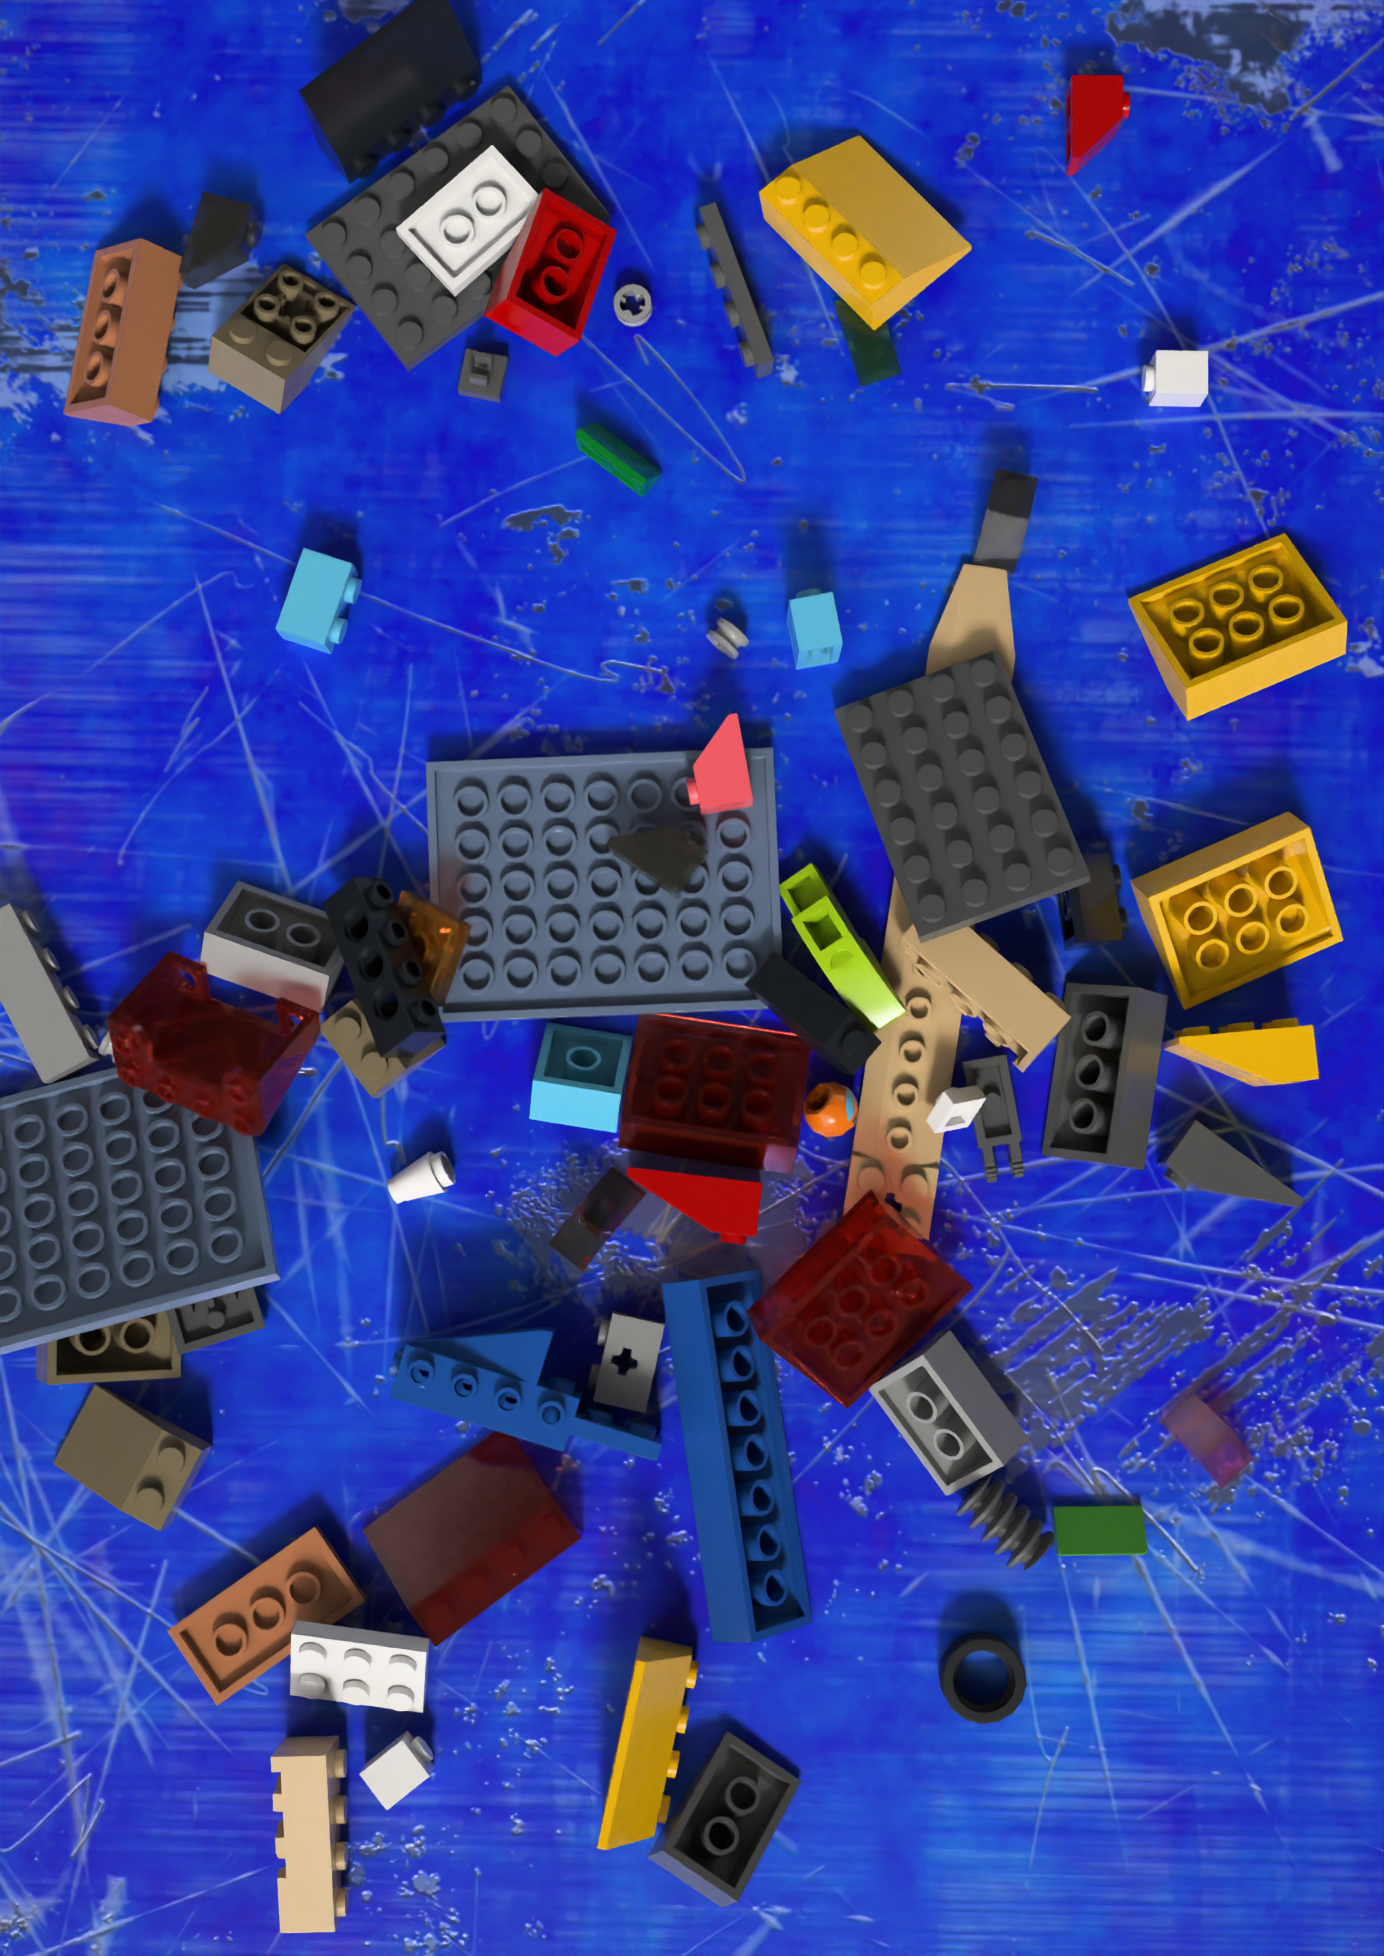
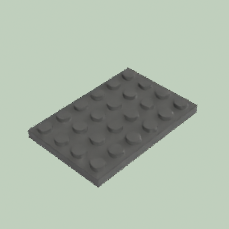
(386, 277)
(961, 796)

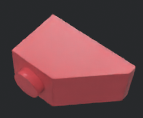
(721, 772)

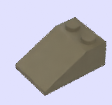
(117, 1352)
(132, 1457)

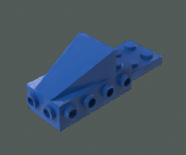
(509, 1366)

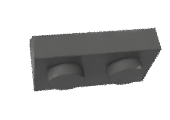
(215, 1320)

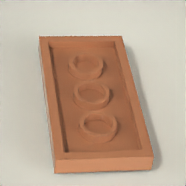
(253, 1619)

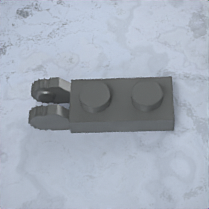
(997, 1118)

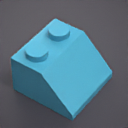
(580, 1077)

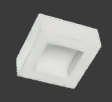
(955, 1108)

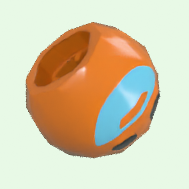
(830, 1109)

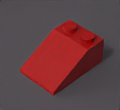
(551, 274)
(713, 1202)

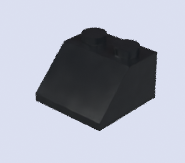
(1091, 911)

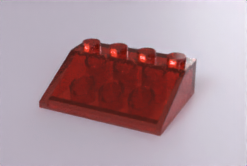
(715, 1092)
(857, 1300)
(471, 1535)

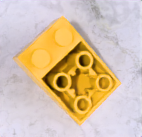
(1262, 1057)

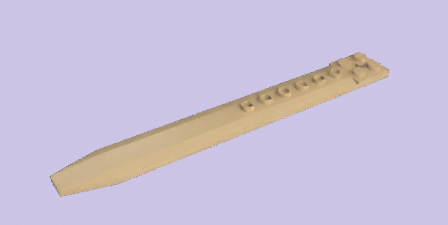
(916, 1060)

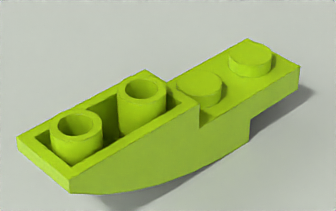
(840, 950)

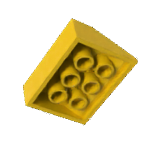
(861, 228)
(1239, 626)
(1238, 909)
(646, 1742)

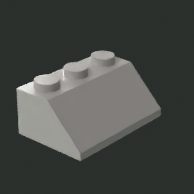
(274, 947)
(949, 1414)

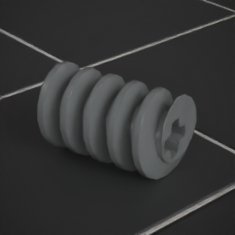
(1005, 1522)

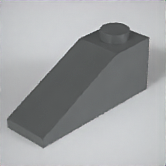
(1213, 1166)

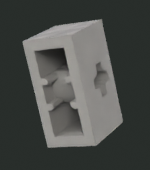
(632, 1388)

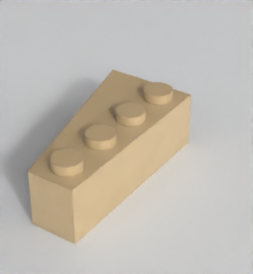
(991, 988)
(310, 1833)

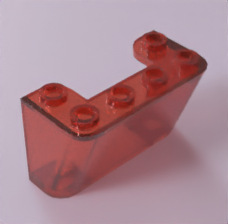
(208, 1052)

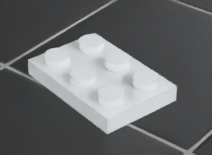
(470, 220)
(359, 1666)

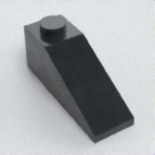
(813, 1015)

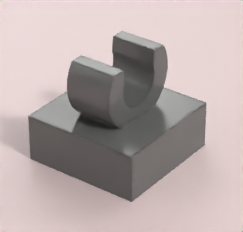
(483, 375)

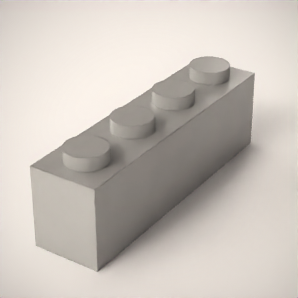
(38, 1003)

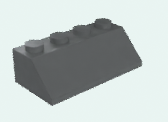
(1105, 1075)

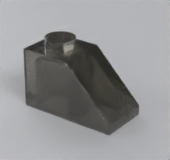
(219, 239)
(1005, 520)
(662, 856)
(597, 1218)

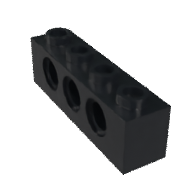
(383, 967)

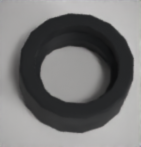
(1015, 1688)

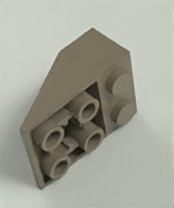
(278, 338)

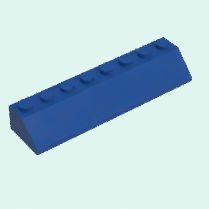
(736, 1459)

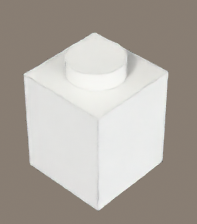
(1176, 378)
(398, 1769)

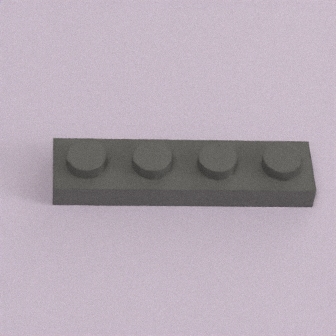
(728, 275)

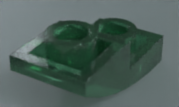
(869, 350)

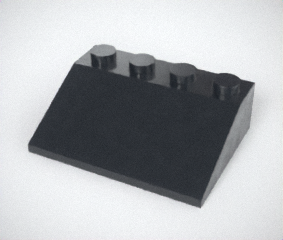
(391, 88)

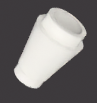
(422, 1178)

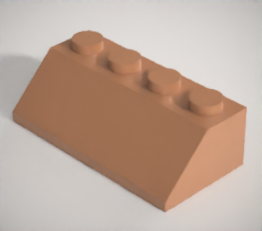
(124, 334)

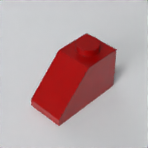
(1092, 116)

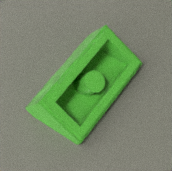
(1099, 1530)

